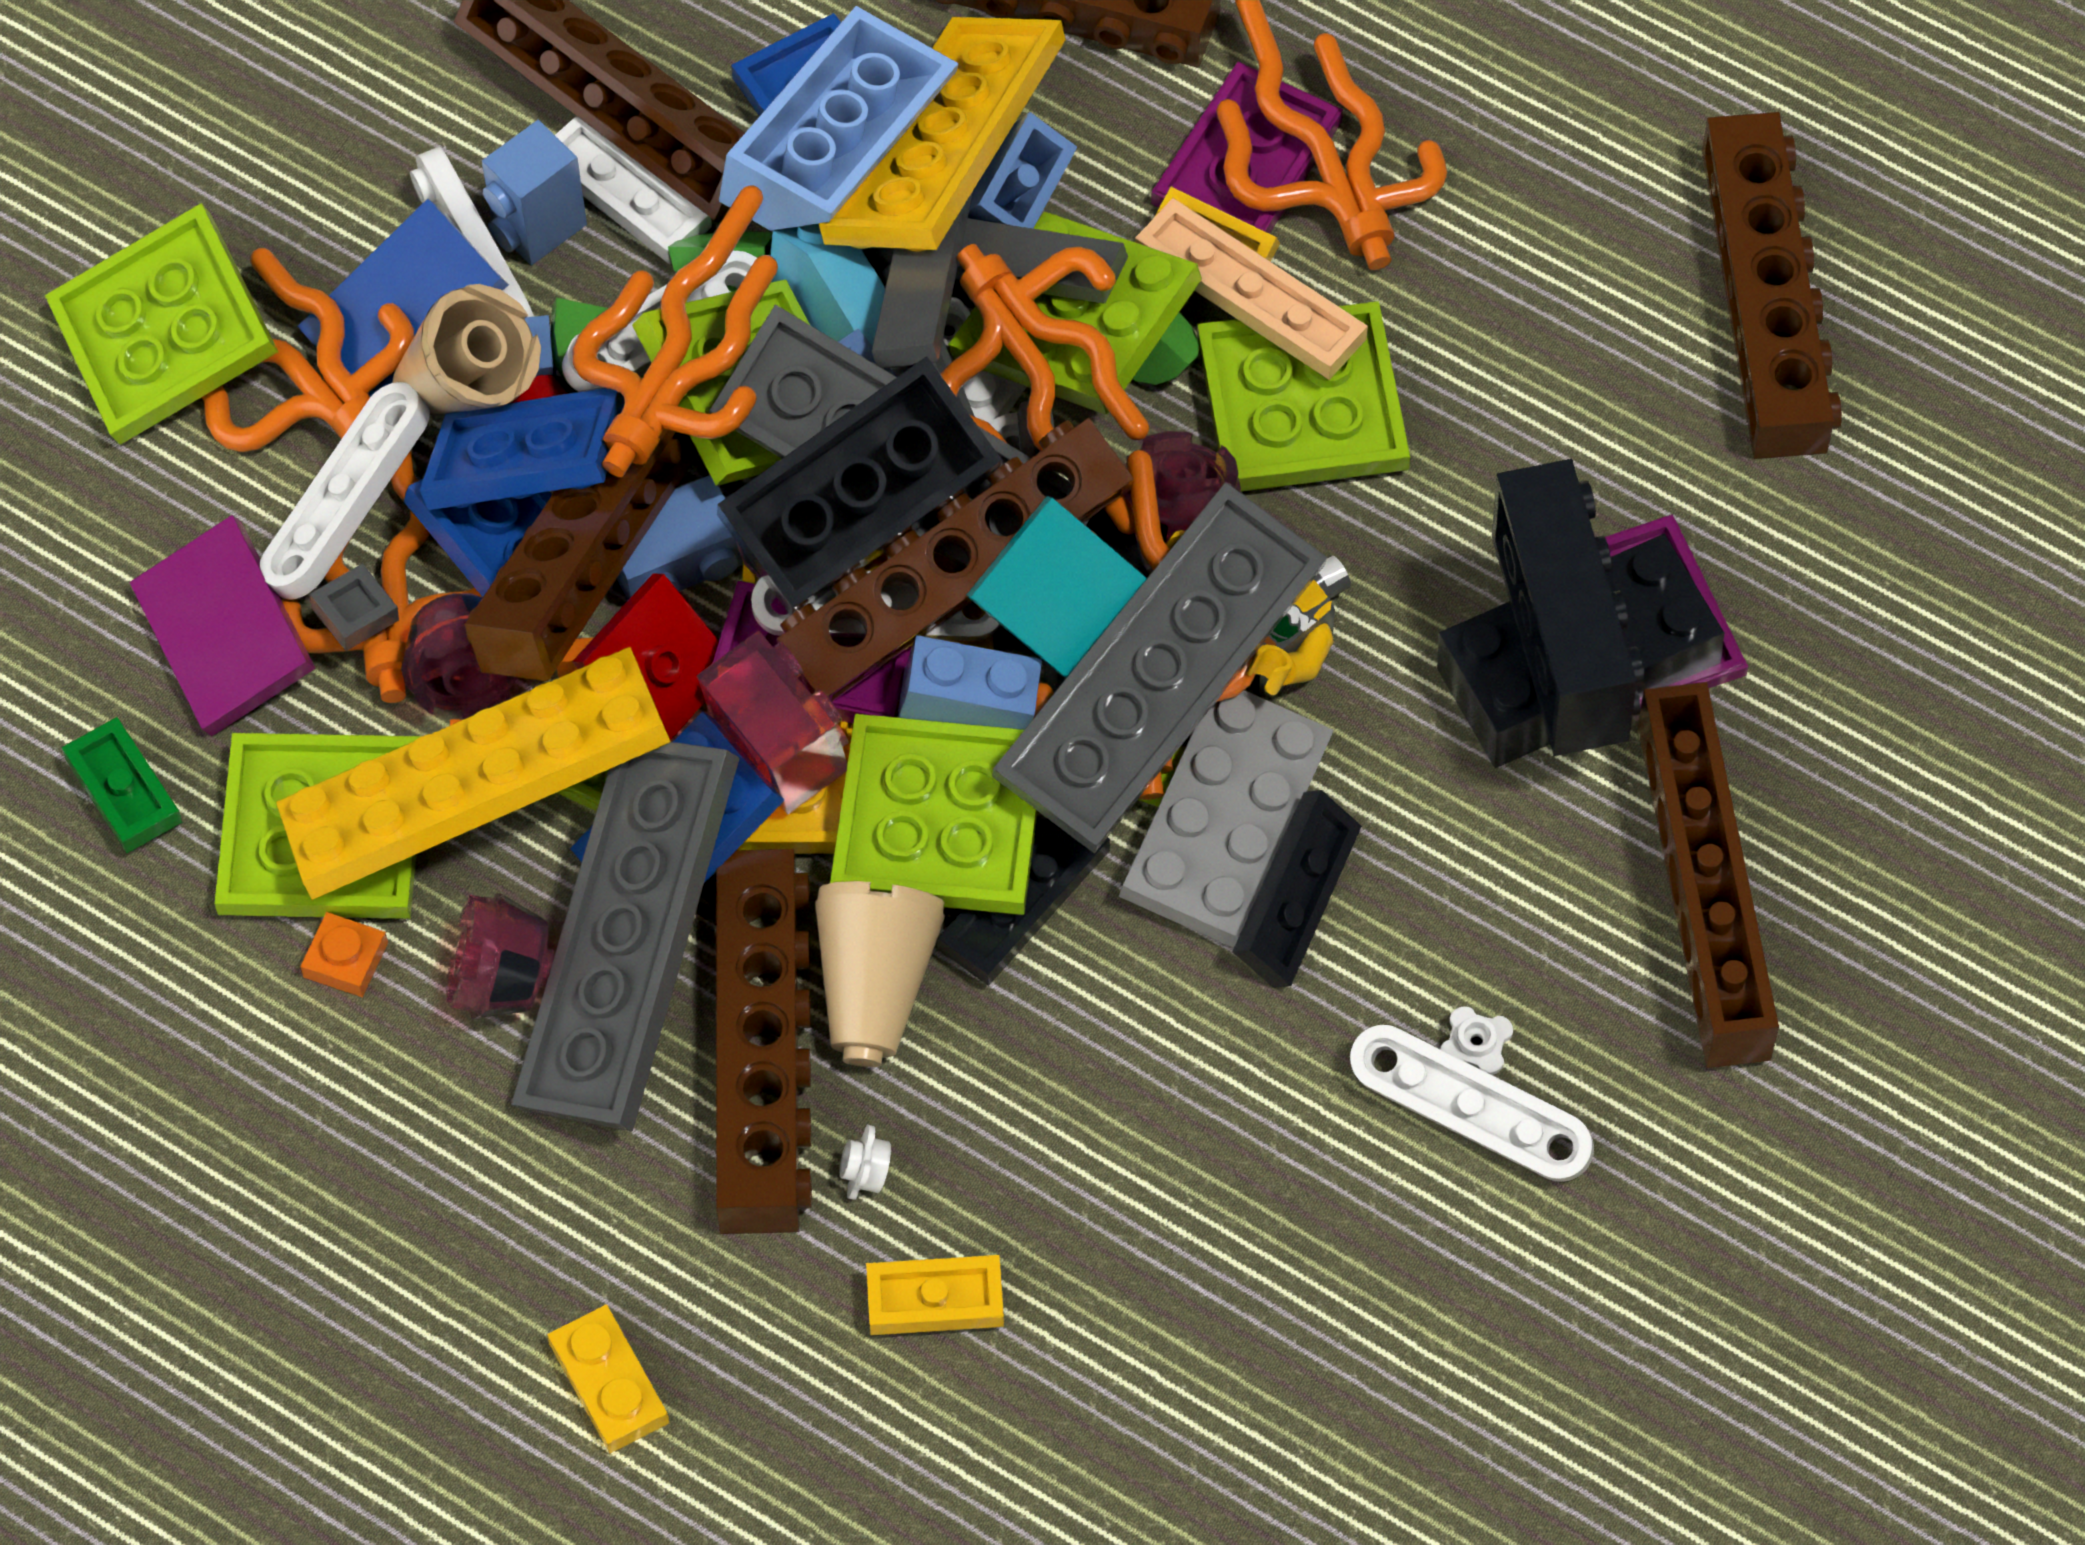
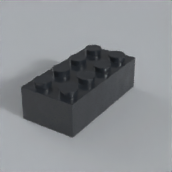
(858, 486)
(1566, 607)
(1491, 676)

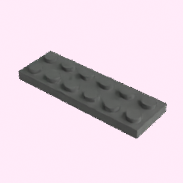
(813, 380)
(1159, 667)
(625, 935)

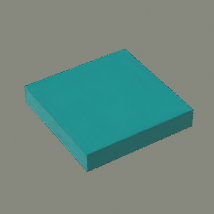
(1056, 586)

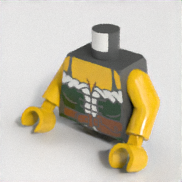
(1303, 636)

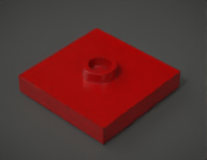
(667, 644)

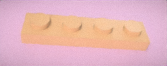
(1257, 290)

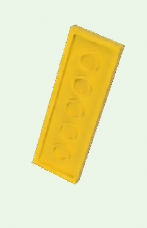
(946, 150)
(471, 772)

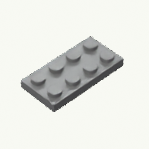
(1225, 815)

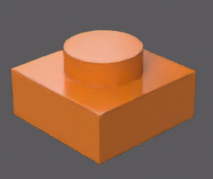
(344, 954)

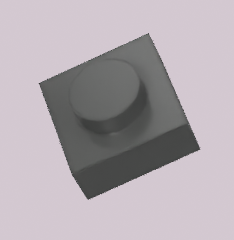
(354, 607)

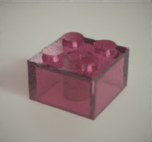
(776, 719)

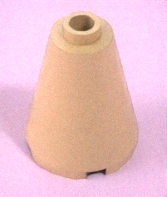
(471, 352)
(873, 963)

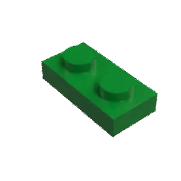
(122, 785)

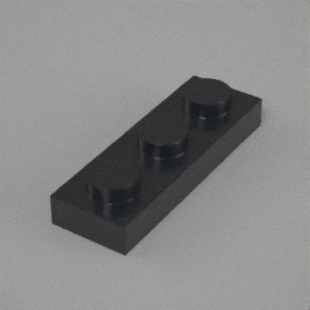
(1297, 889)
(990, 940)

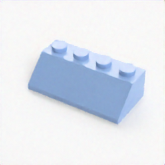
(834, 122)

